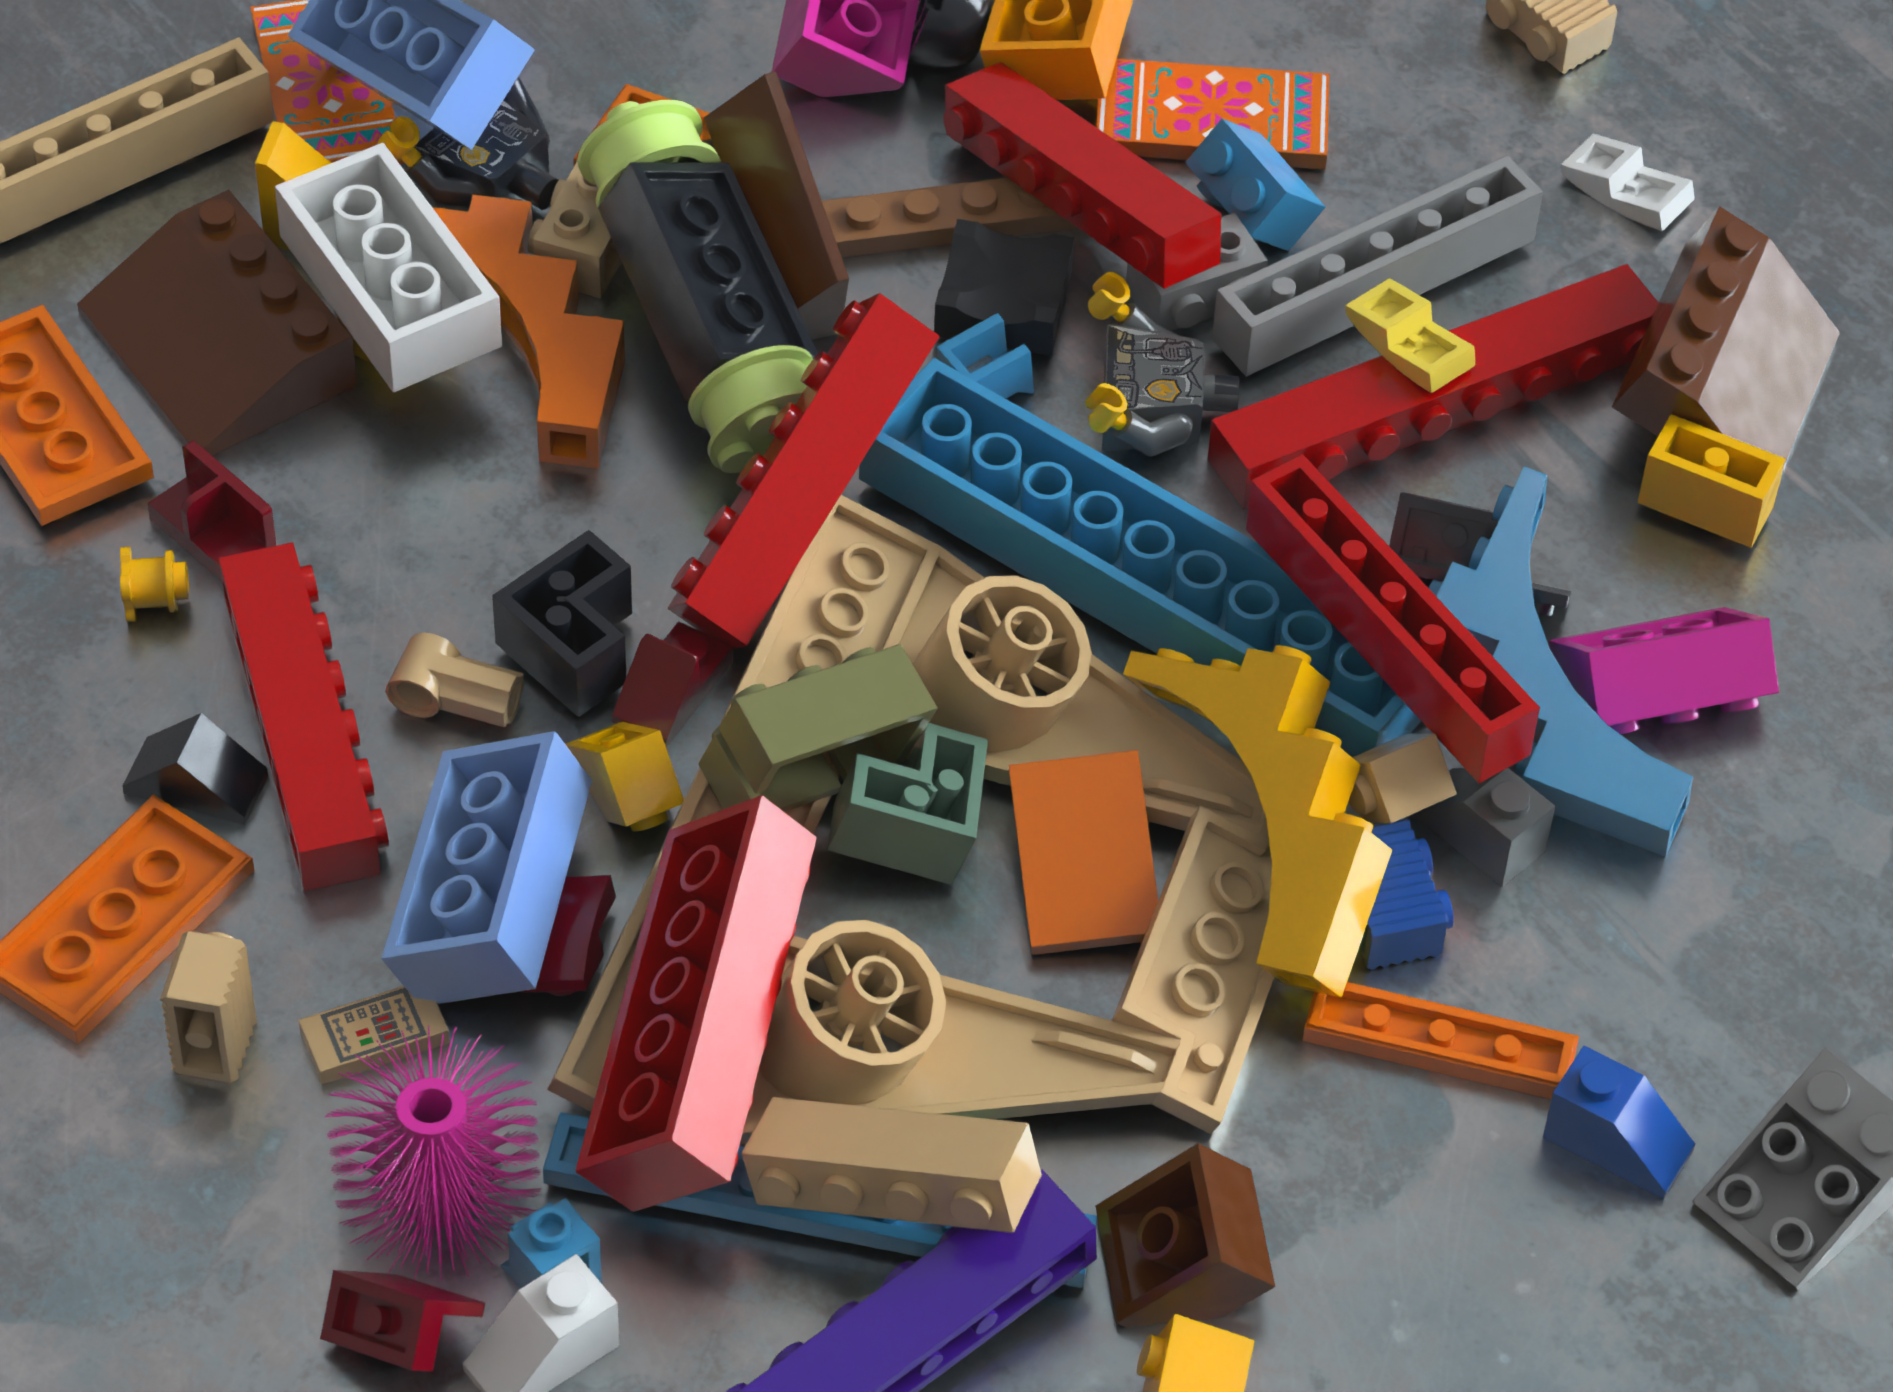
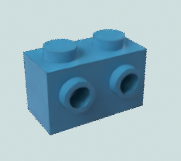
(1255, 183)

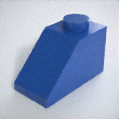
(1617, 1123)

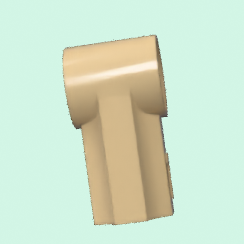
(437, 677)

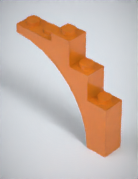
(569, 355)

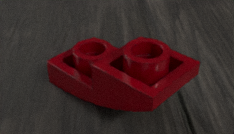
(574, 940)

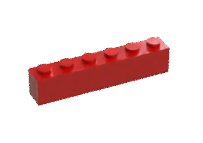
(1083, 175)
(802, 471)
(1392, 618)
(301, 718)

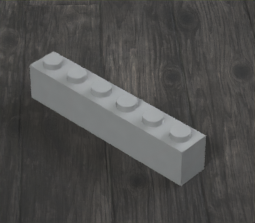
(1413, 244)

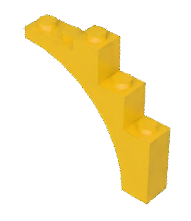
(1321, 857)

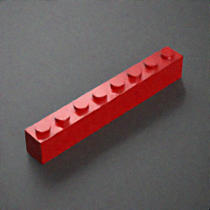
(1379, 410)

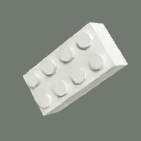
(389, 267)

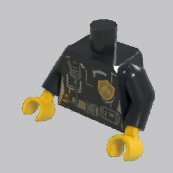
(504, 163)

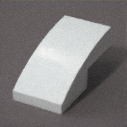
(1616, 177)

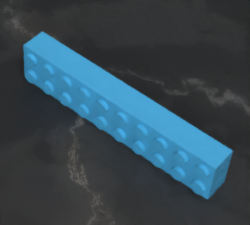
(1113, 543)

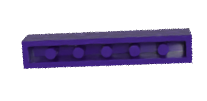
(940, 1305)

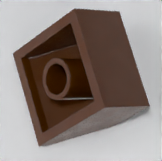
(1185, 1241)

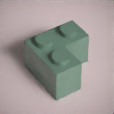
(914, 814)

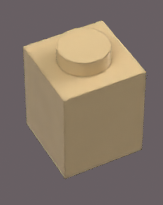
(1400, 778)

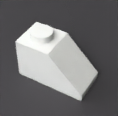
(547, 1332)

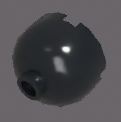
(948, 33)

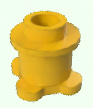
(152, 582)

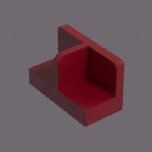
(212, 511)
(391, 1316)

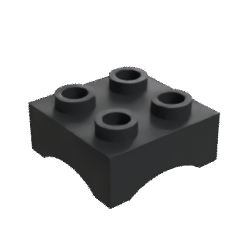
(1006, 276)

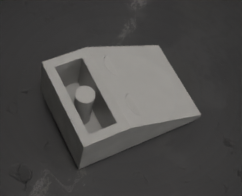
(1808, 1172)

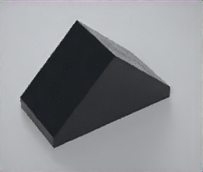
(198, 771)

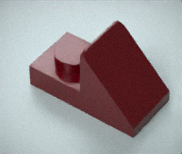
(671, 679)

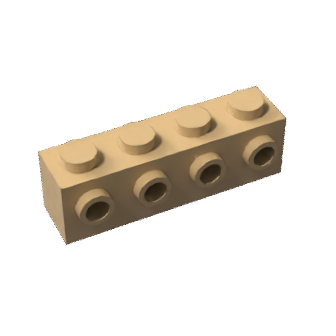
(892, 1164)

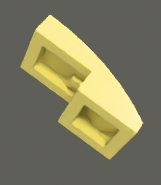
(1403, 332)

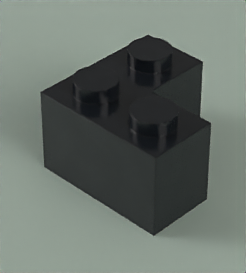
(564, 619)

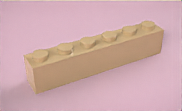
(131, 135)

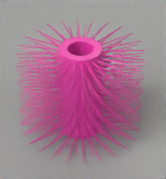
(434, 1153)

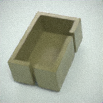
(778, 733)

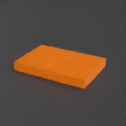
(1084, 851)

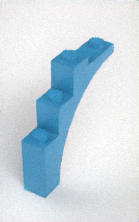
(1574, 756)

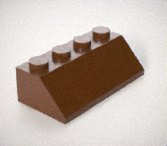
(769, 162)

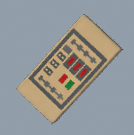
(353, 1029)

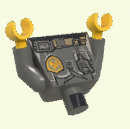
(1151, 379)

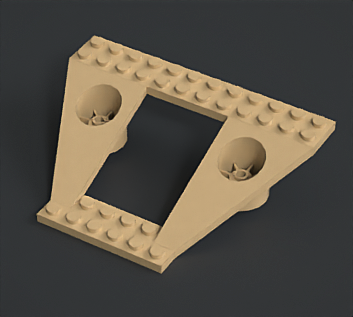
(965, 1044)

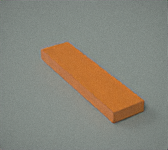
(1441, 1039)

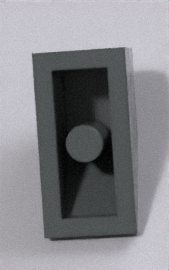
(1493, 823)

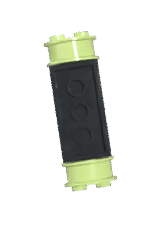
(700, 273)

